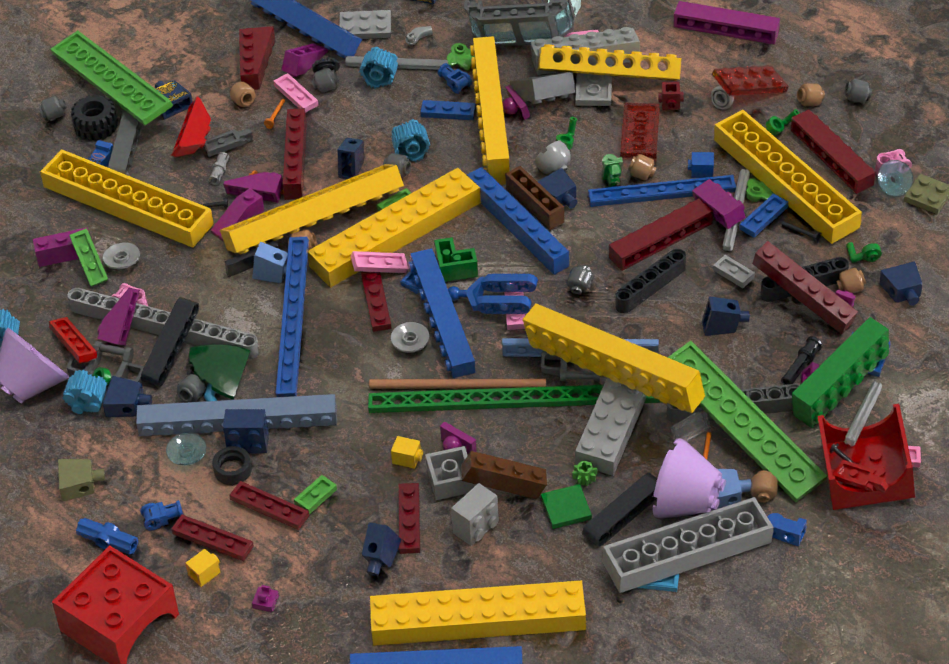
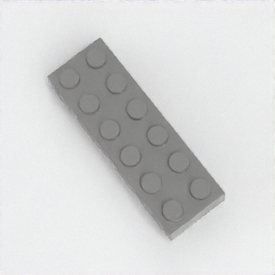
(621, 39)
(610, 427)

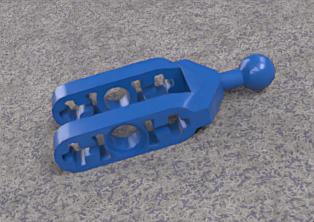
(496, 303)

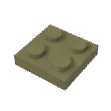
(928, 194)

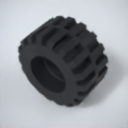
(94, 117)

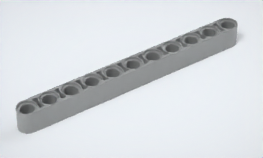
(154, 319)

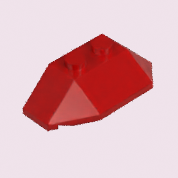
(193, 130)

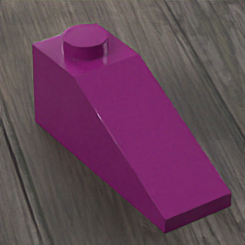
(300, 59)
(265, 184)
(242, 208)
(117, 322)

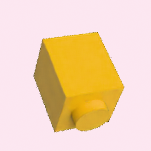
(406, 452)
(203, 567)

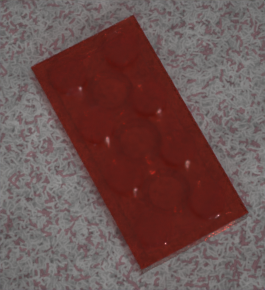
(750, 80)
(640, 130)

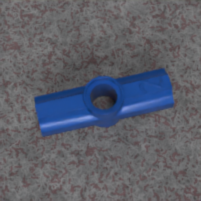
(107, 535)

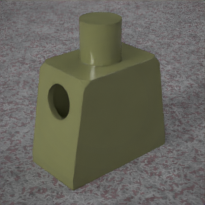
(77, 478)

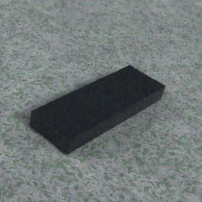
(243, 262)

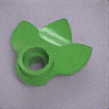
(460, 55)
(757, 190)

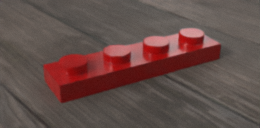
(73, 340)

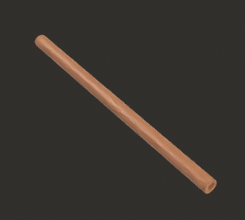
(454, 383)

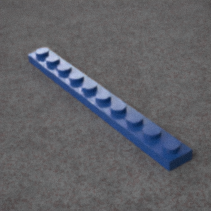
(292, 317)

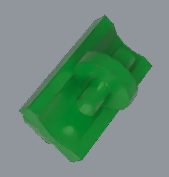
(611, 169)

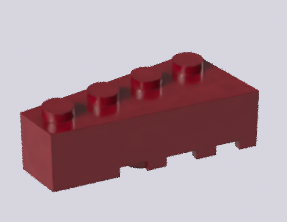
(254, 53)

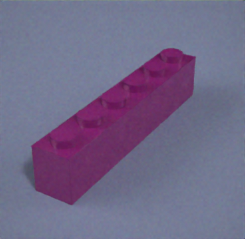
(726, 22)

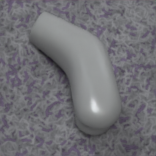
(418, 33)

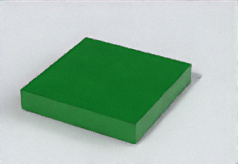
(566, 506)

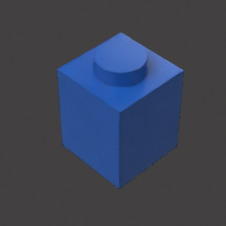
(701, 164)

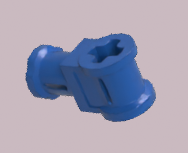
(455, 79)
(160, 514)

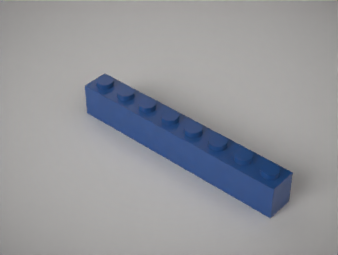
(312, 24)
(520, 222)
(442, 313)

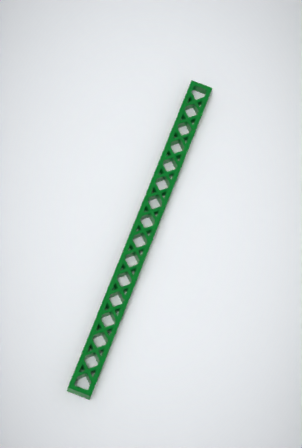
(486, 396)

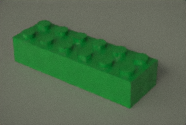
(841, 372)

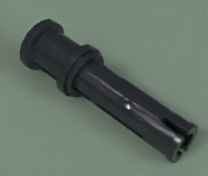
(805, 356)

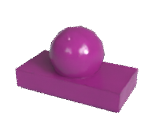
(515, 103)
(456, 438)

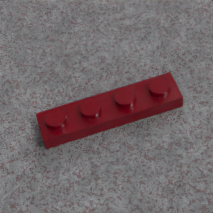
(376, 301)
(269, 505)
(409, 518)
(212, 537)

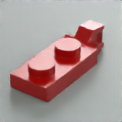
(860, 476)

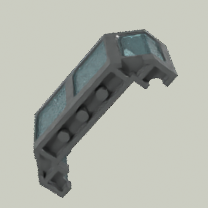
(520, 23)

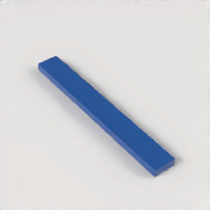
(654, 191)
(492, 655)

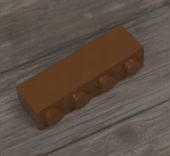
(535, 198)
(504, 475)

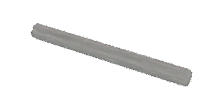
(403, 63)
(740, 192)
(863, 413)

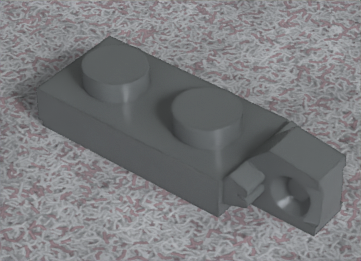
(227, 141)

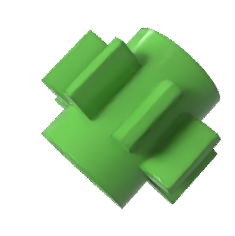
(584, 473)

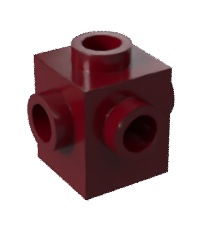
(670, 96)

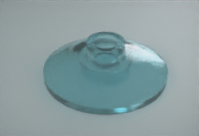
(902, 175)
(186, 449)

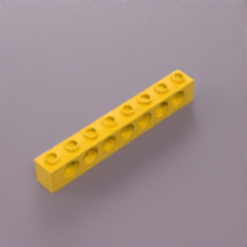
(671, 73)

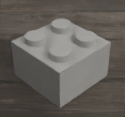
(446, 473)
(475, 514)

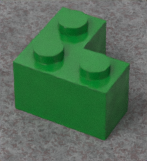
(453, 263)

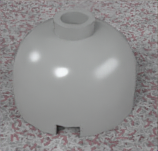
(554, 158)

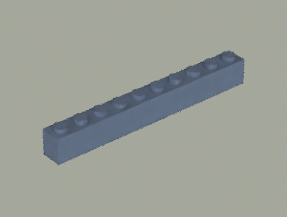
(209, 415)

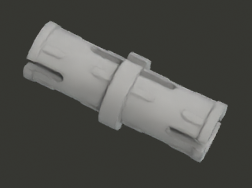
(218, 168)

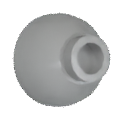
(721, 99)

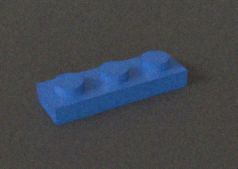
(448, 110)
(763, 215)

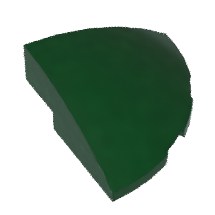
(219, 366)

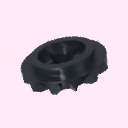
(321, 64)

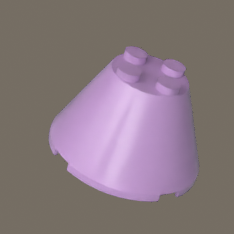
(25, 369)
(686, 483)

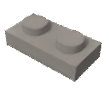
(734, 271)

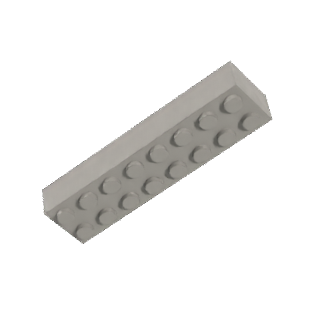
(687, 544)

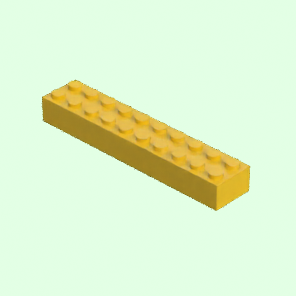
(490, 108)
(787, 176)
(127, 198)
(312, 207)
(395, 225)
(614, 358)
(477, 613)

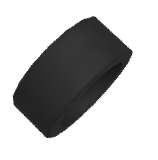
(227, 454)

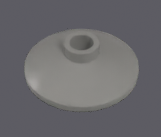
(121, 255)
(410, 337)

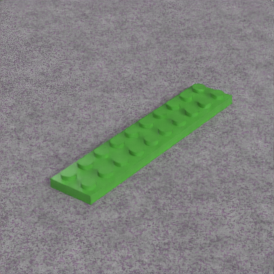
(111, 77)
(751, 427)

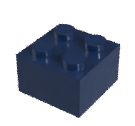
(246, 429)

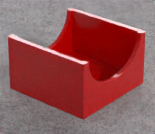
(879, 447)
(112, 605)

